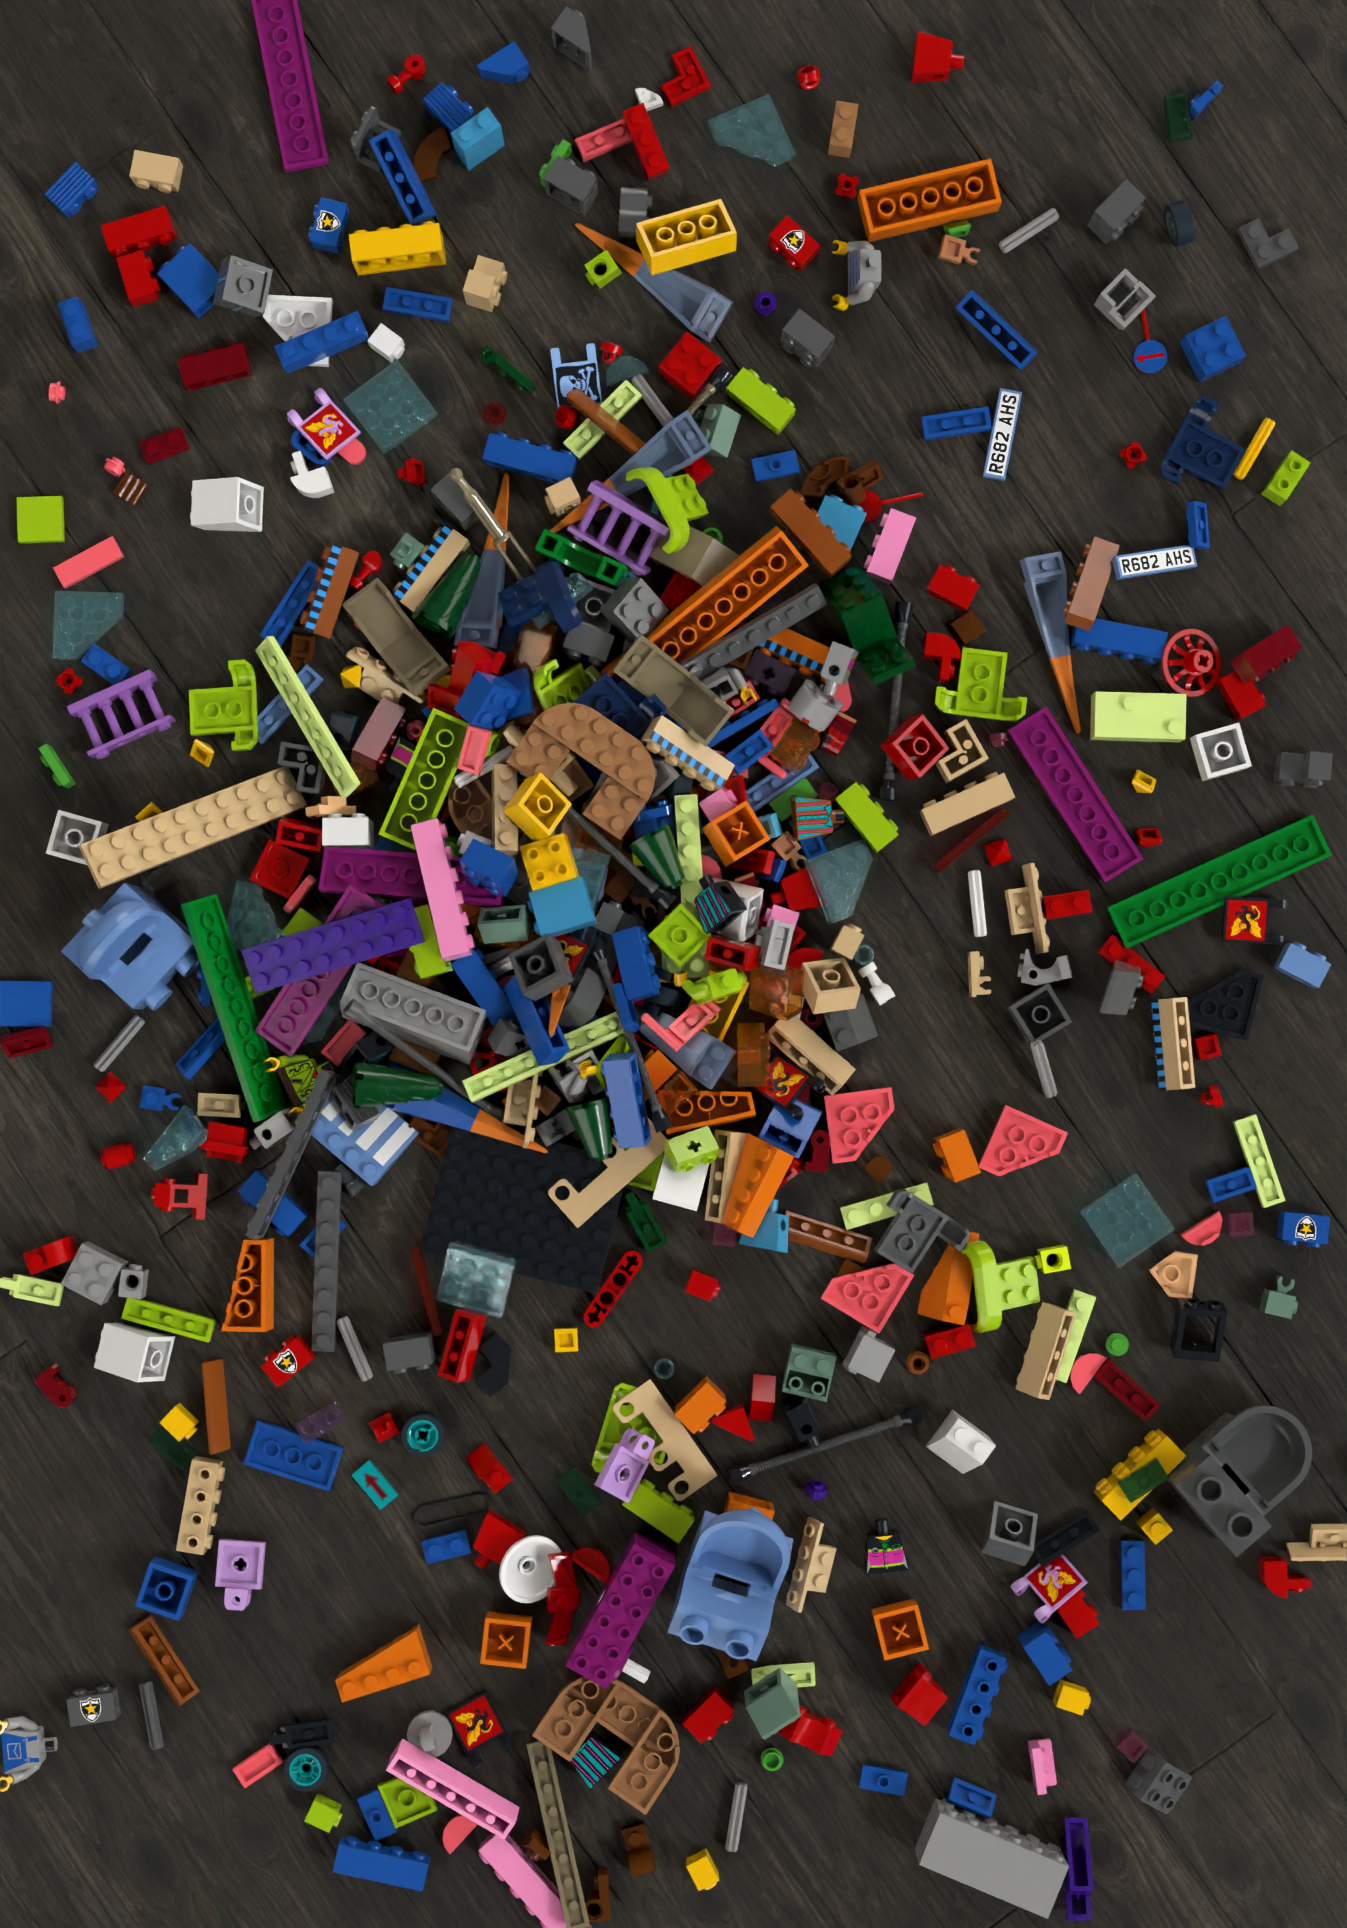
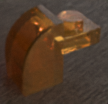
(676, 1092)

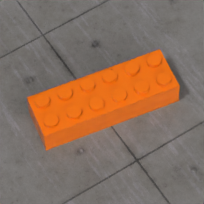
(929, 200)

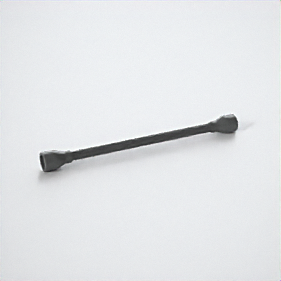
(357, 1012)

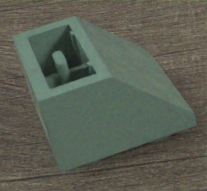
(718, 426)
(505, 923)
(808, 1372)
(773, 1703)

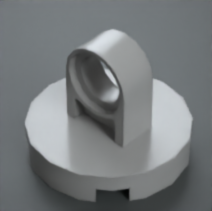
(430, 1732)

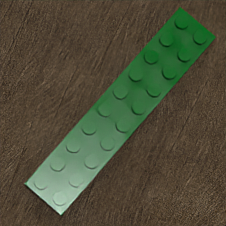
(1225, 876)
(234, 1006)

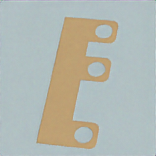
(620, 1171)
(675, 1438)

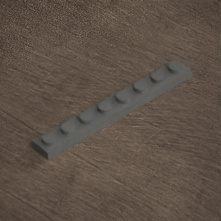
(755, 632)
(294, 1149)
(326, 1260)

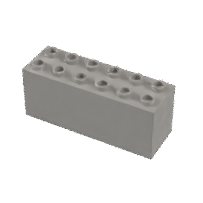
(417, 1013)
(991, 1857)

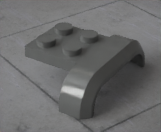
(916, 1229)

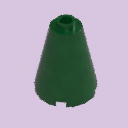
(660, 856)
(593, 1126)

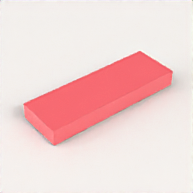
(602, 140)
(88, 562)

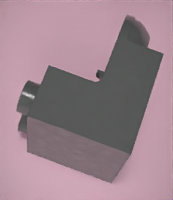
(1264, 1451)

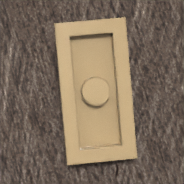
(975, 964)
(220, 1105)

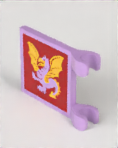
(326, 428)
(1052, 1583)

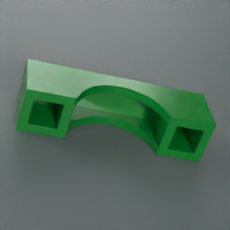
(579, 559)

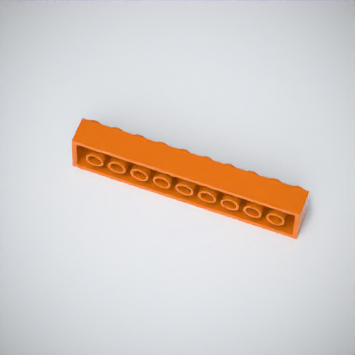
(726, 599)

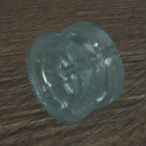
(870, 955)
(657, 1367)

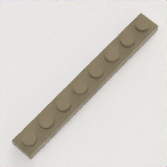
(558, 1835)

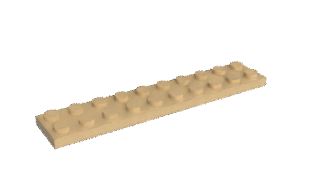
(192, 826)

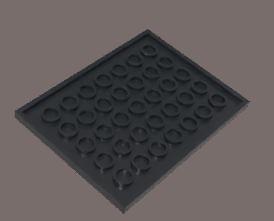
(499, 1203)

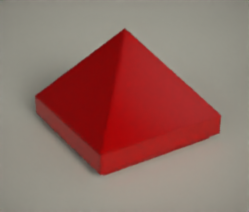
(1149, 837)
(997, 852)
(110, 1087)

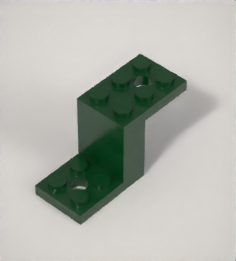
(867, 624)

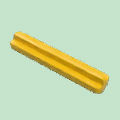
(1254, 449)

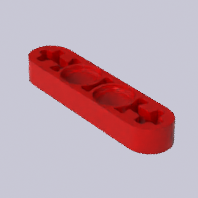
(615, 1290)

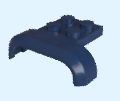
(1200, 449)
(537, 594)
(613, 703)

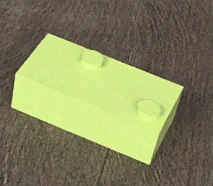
(1138, 717)

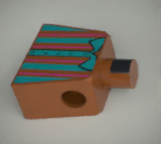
(813, 817)

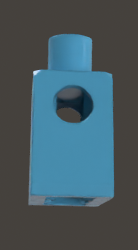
(772, 1231)

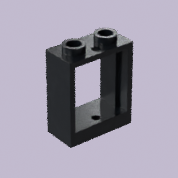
(1194, 1349)

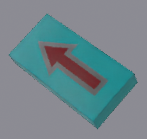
(375, 1484)

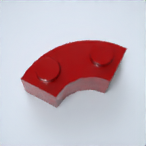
(813, 1732)

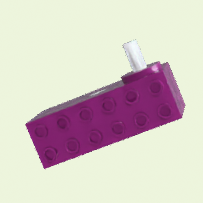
(618, 1613)

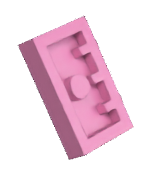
(1042, 1764)

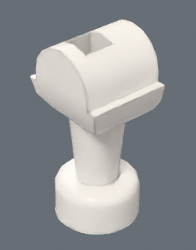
(879, 990)

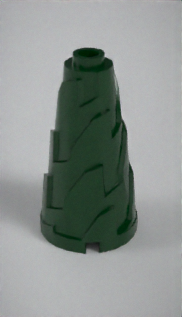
(445, 604)
(382, 1085)

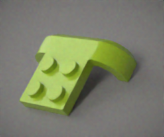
(676, 500)
(981, 688)
(561, 689)
(228, 708)
(999, 1284)
(614, 1429)

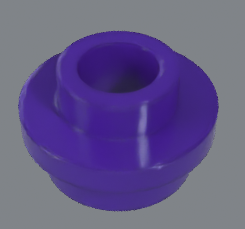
(765, 310)
(816, 1489)

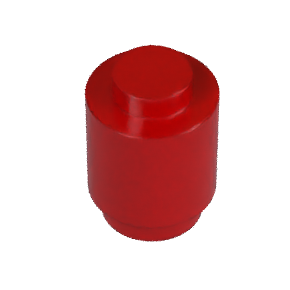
(118, 1155)

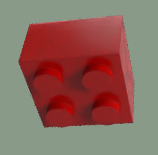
(689, 366)
(915, 747)

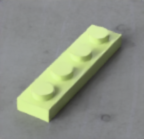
(588, 433)
(1259, 1160)
(876, 1208)
(1081, 1304)

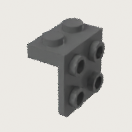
(370, 128)
(1157, 1781)

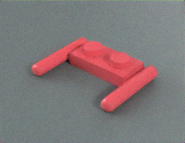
(773, 730)
(685, 1025)

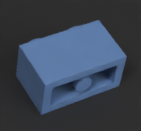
(1302, 965)

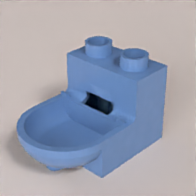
(134, 947)
(724, 1613)

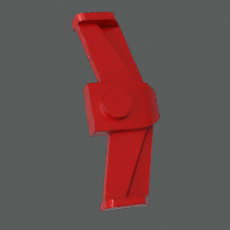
(562, 1598)

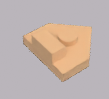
(328, 806)
(1176, 1274)

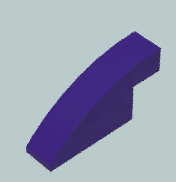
(1078, 1879)

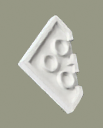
(297, 315)

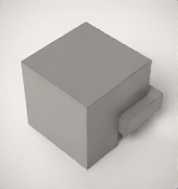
(1124, 299)
(868, 1355)

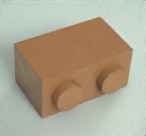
(843, 129)

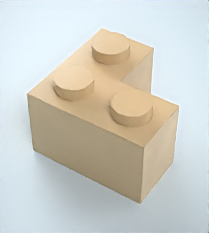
(484, 282)
(967, 752)

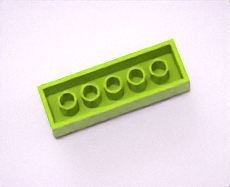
(426, 777)

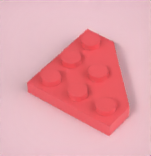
(855, 1120)
(1019, 1142)
(870, 1299)

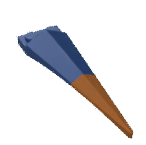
(459, 1113)

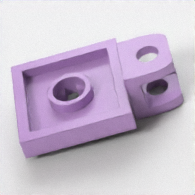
(629, 1459)
(237, 1581)

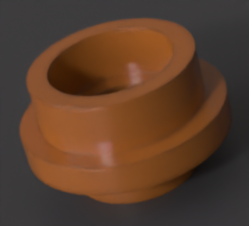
(920, 1369)

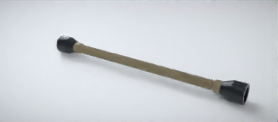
(718, 379)

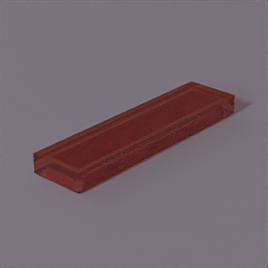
(970, 840)
(427, 1290)

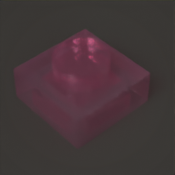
(1240, 1224)
(724, 1235)
(1132, 1746)

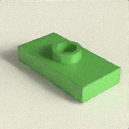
(782, 803)

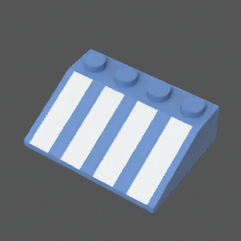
(369, 1149)

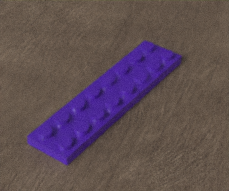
(333, 945)

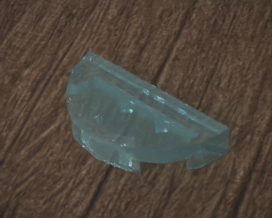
(625, 369)

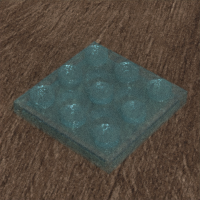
(390, 407)
(1126, 1220)
(475, 1280)

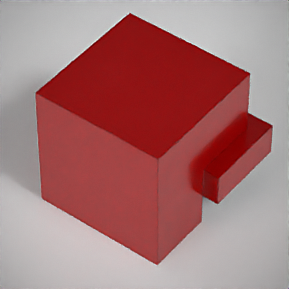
(227, 1141)
(919, 1695)

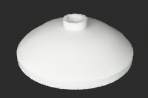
(530, 1581)

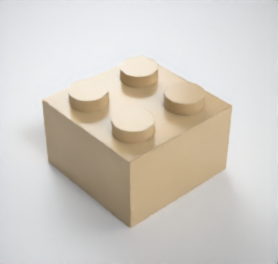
(830, 985)

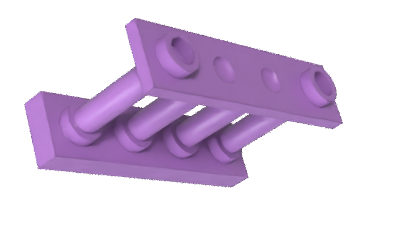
(638, 514)
(103, 700)

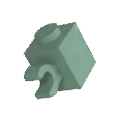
(406, 552)
(1279, 1302)

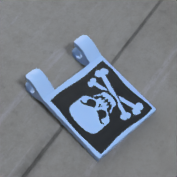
(576, 375)

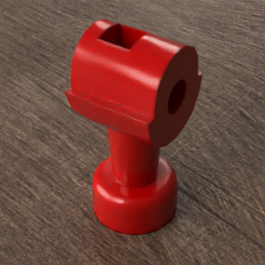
(414, 69)
(371, 564)

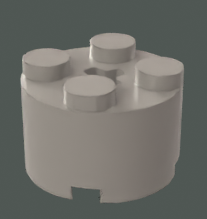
(815, 705)

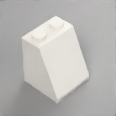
(227, 505)
(747, 923)
(680, 1188)
(134, 1352)
(961, 1443)

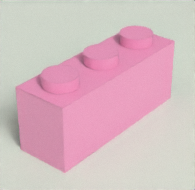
(889, 545)

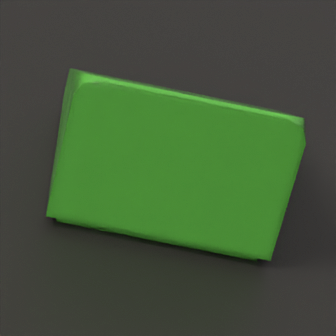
(957, 229)

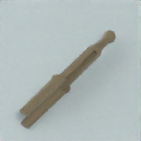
(489, 521)

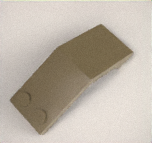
(698, 560)
(395, 637)
(685, 696)

